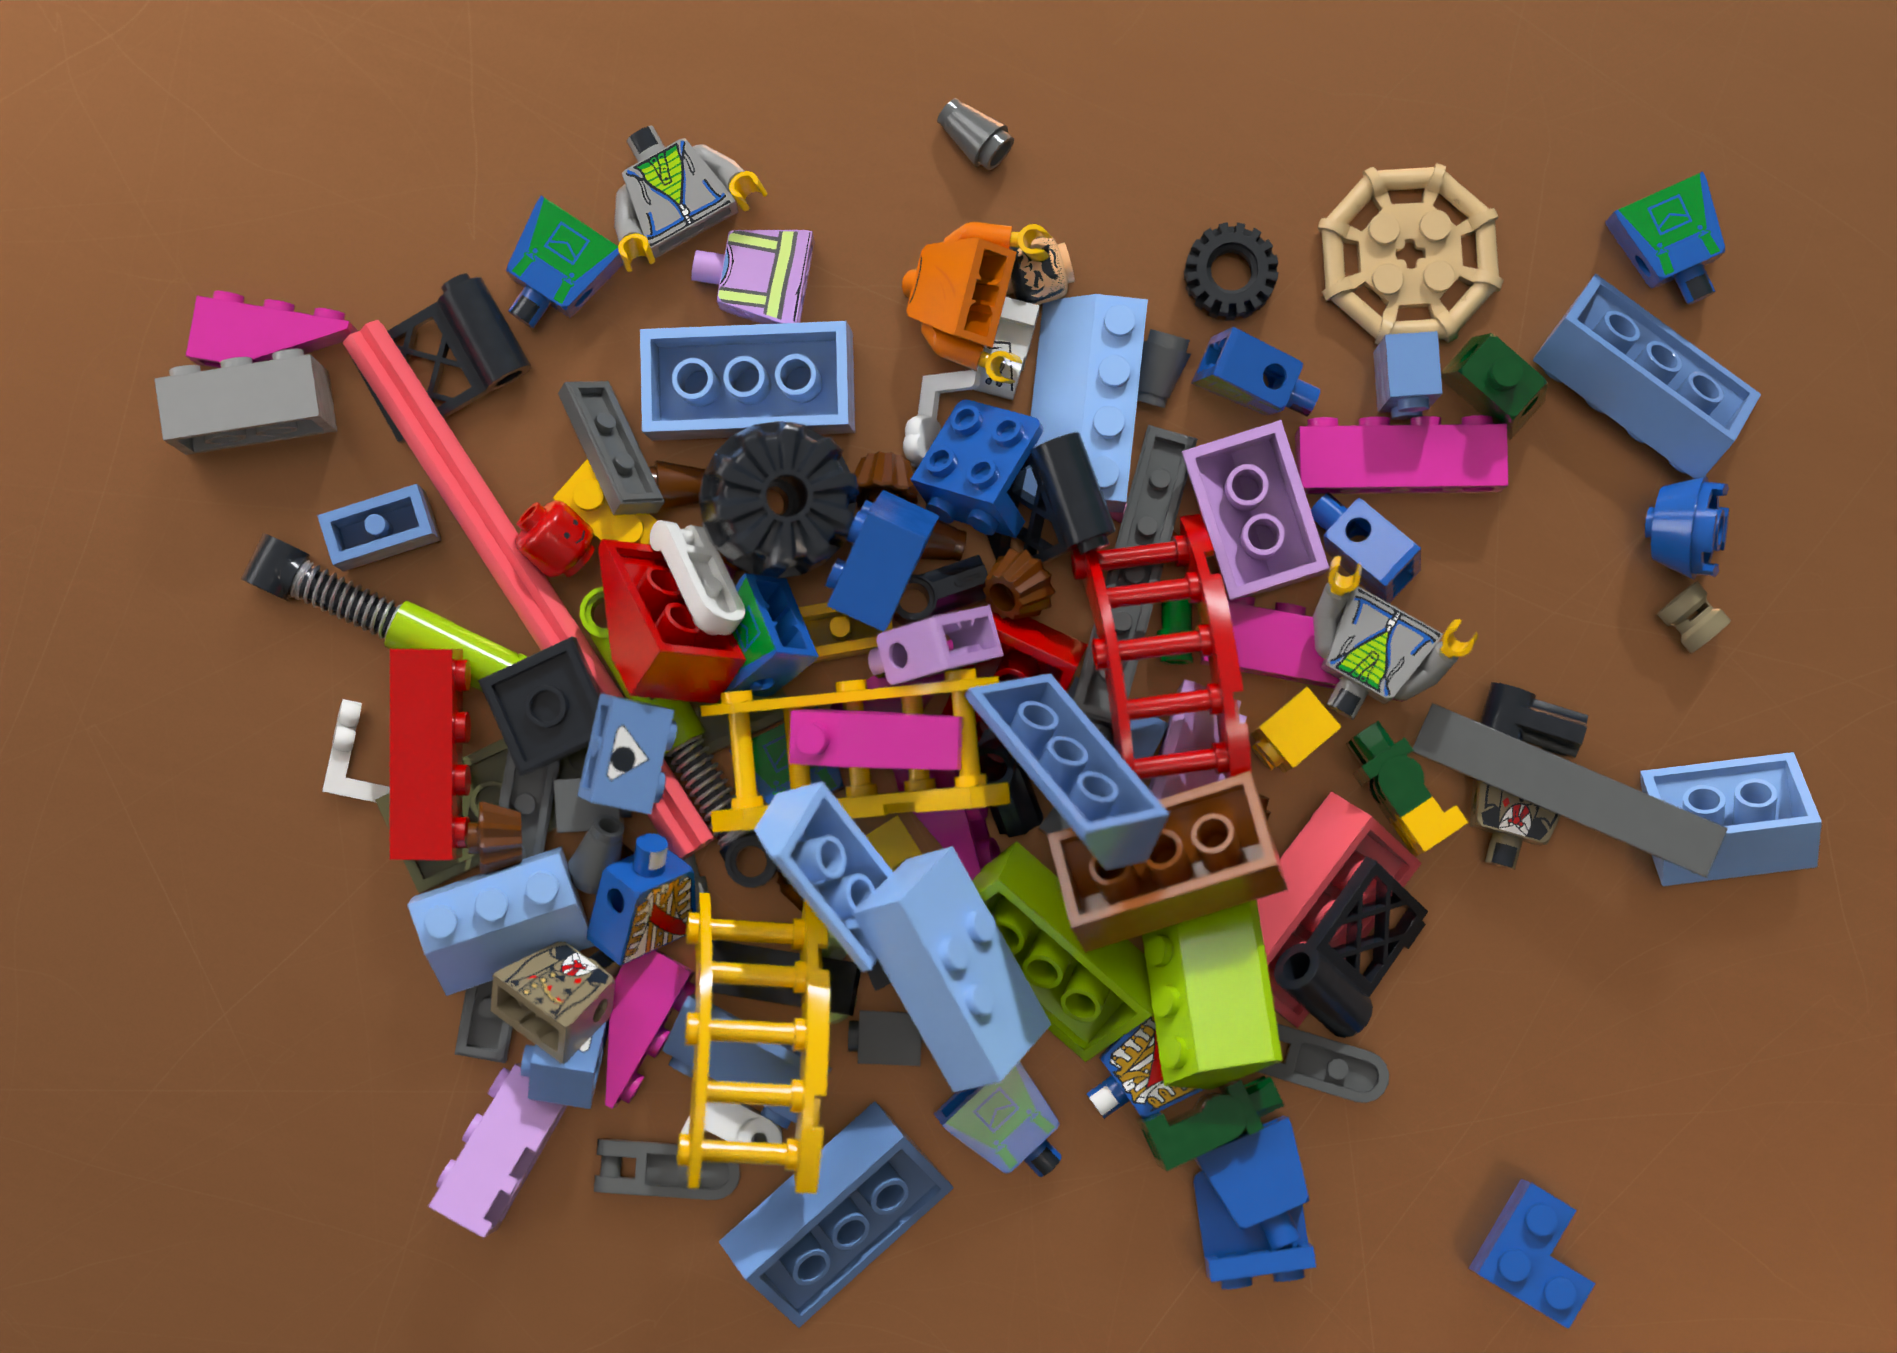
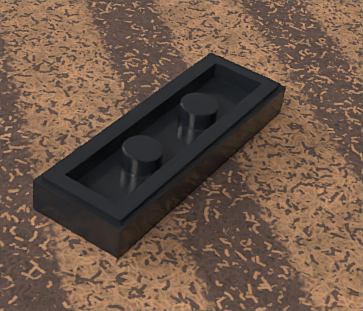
(843, 976)

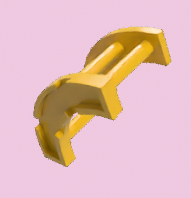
(861, 796)
(805, 1035)

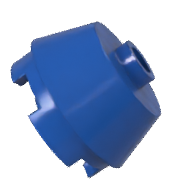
(1688, 526)

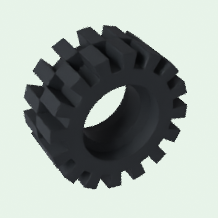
(1241, 242)

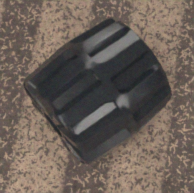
(815, 492)

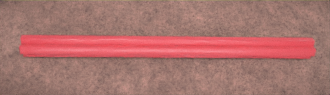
(496, 542)

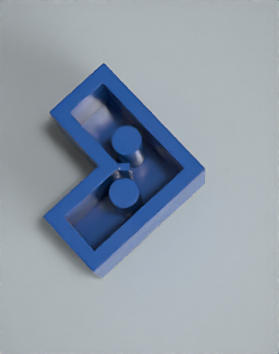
(885, 552)
(1520, 1250)

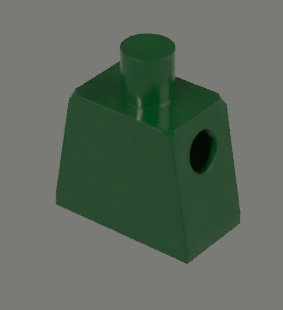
(1496, 382)

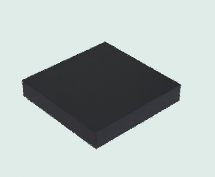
(544, 705)

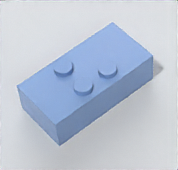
(745, 375)
(952, 969)

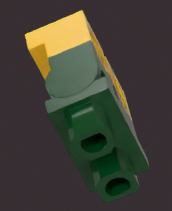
(1400, 790)

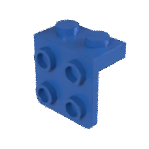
(975, 465)
(1239, 1254)

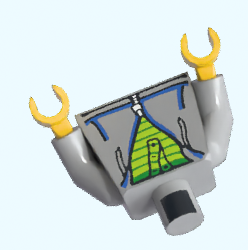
(675, 195)
(1377, 646)

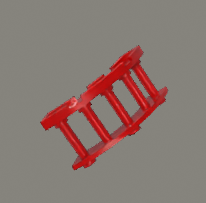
(1211, 639)

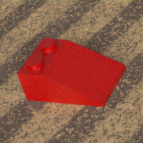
(655, 634)
(1028, 652)

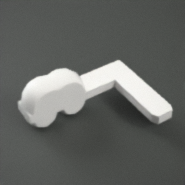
(924, 427)
(342, 745)

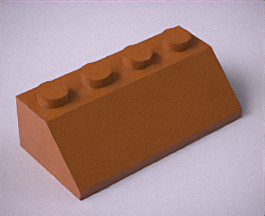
(1206, 860)

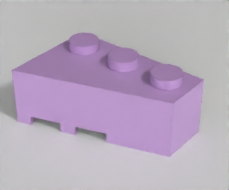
(497, 1155)

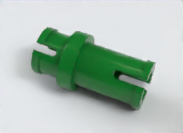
(1176, 618)

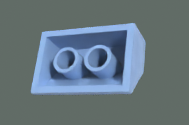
(1758, 800)
(825, 861)
(498, 919)

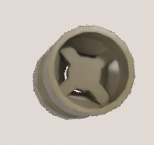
(1700, 627)

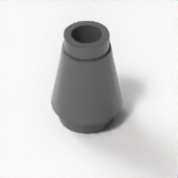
(977, 135)
(1161, 366)
(596, 851)

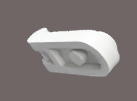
(699, 576)

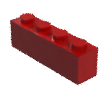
(428, 754)

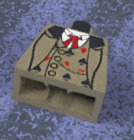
(1510, 822)
(556, 997)

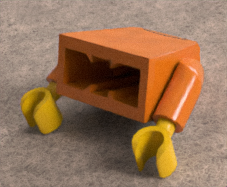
(963, 291)

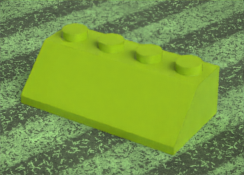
(1085, 994)
(1212, 998)

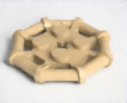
(1428, 231)

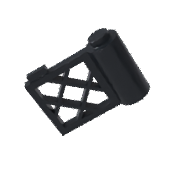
(477, 338)
(1065, 496)
(1332, 985)

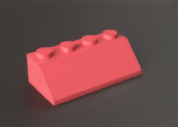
(1316, 873)

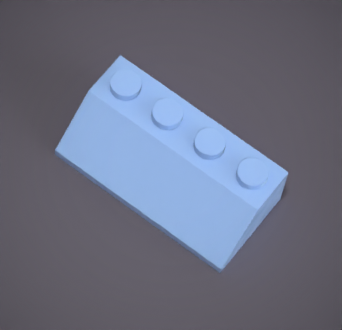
(1091, 383)

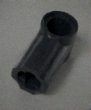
(947, 589)
(1533, 720)
(1024, 811)

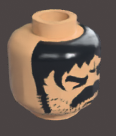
(1042, 280)

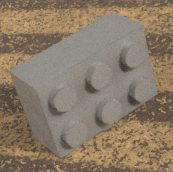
(245, 402)

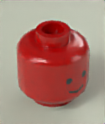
(555, 538)

